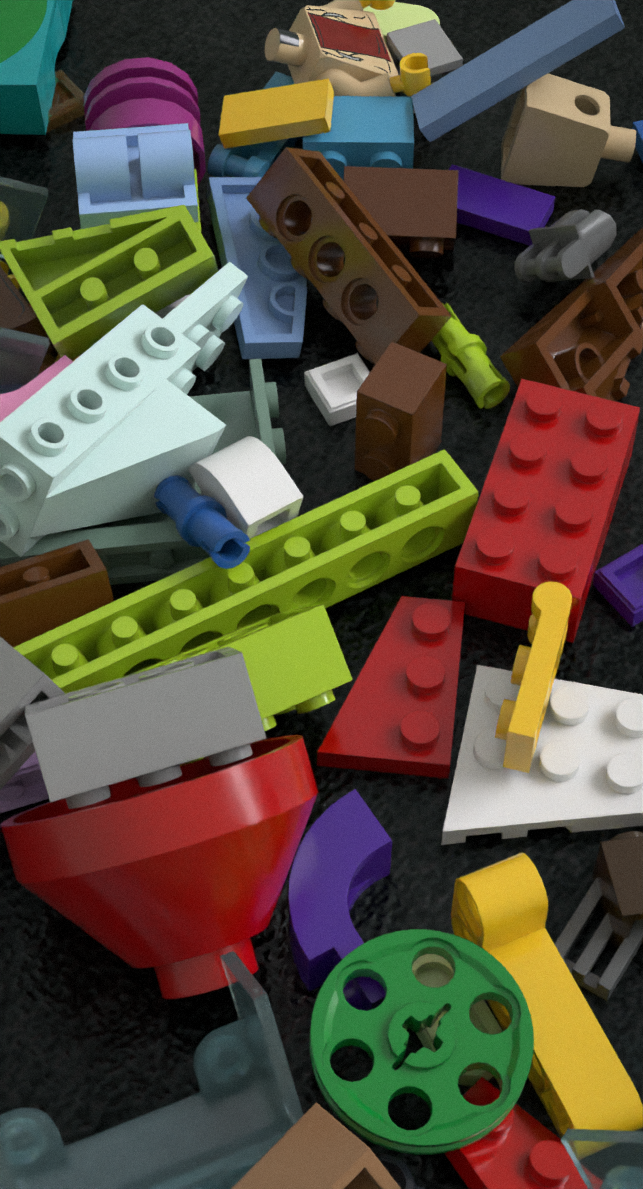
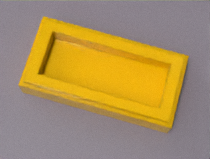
(276, 113)

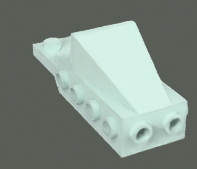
(115, 420)

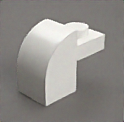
(249, 486)

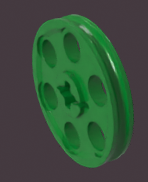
(426, 1073)

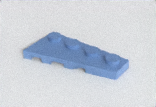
(274, 291)

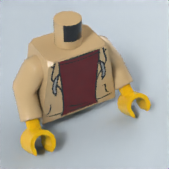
(347, 48)

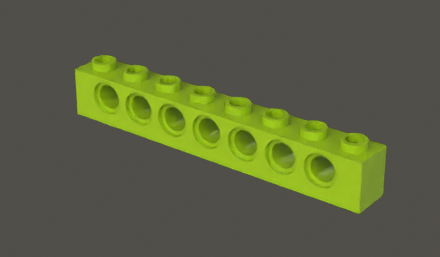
(288, 568)

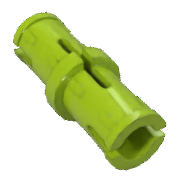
(468, 361)

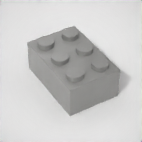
(145, 726)

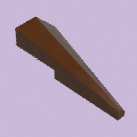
(590, 333)

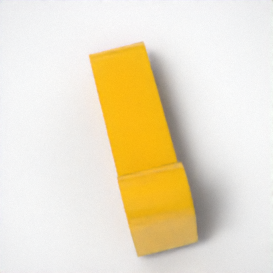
(572, 1058)

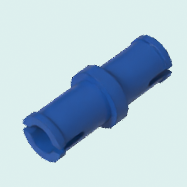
(202, 522)

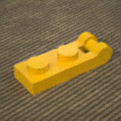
(535, 674)

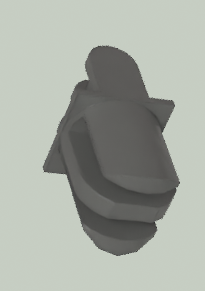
(566, 247)

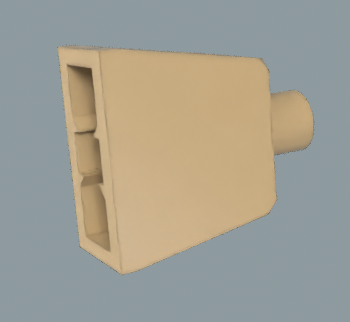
(561, 135)

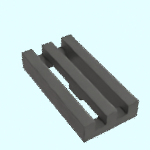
(580, 971)

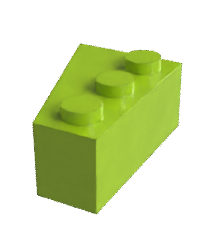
(101, 274)

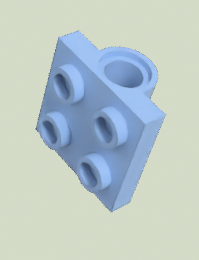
(133, 172)

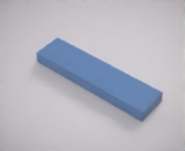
(514, 64)

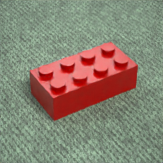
(545, 503)

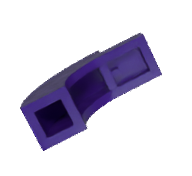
(331, 869)

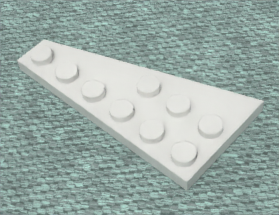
(580, 775)

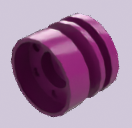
(142, 95)

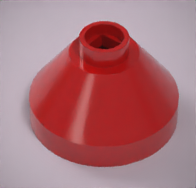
(174, 866)

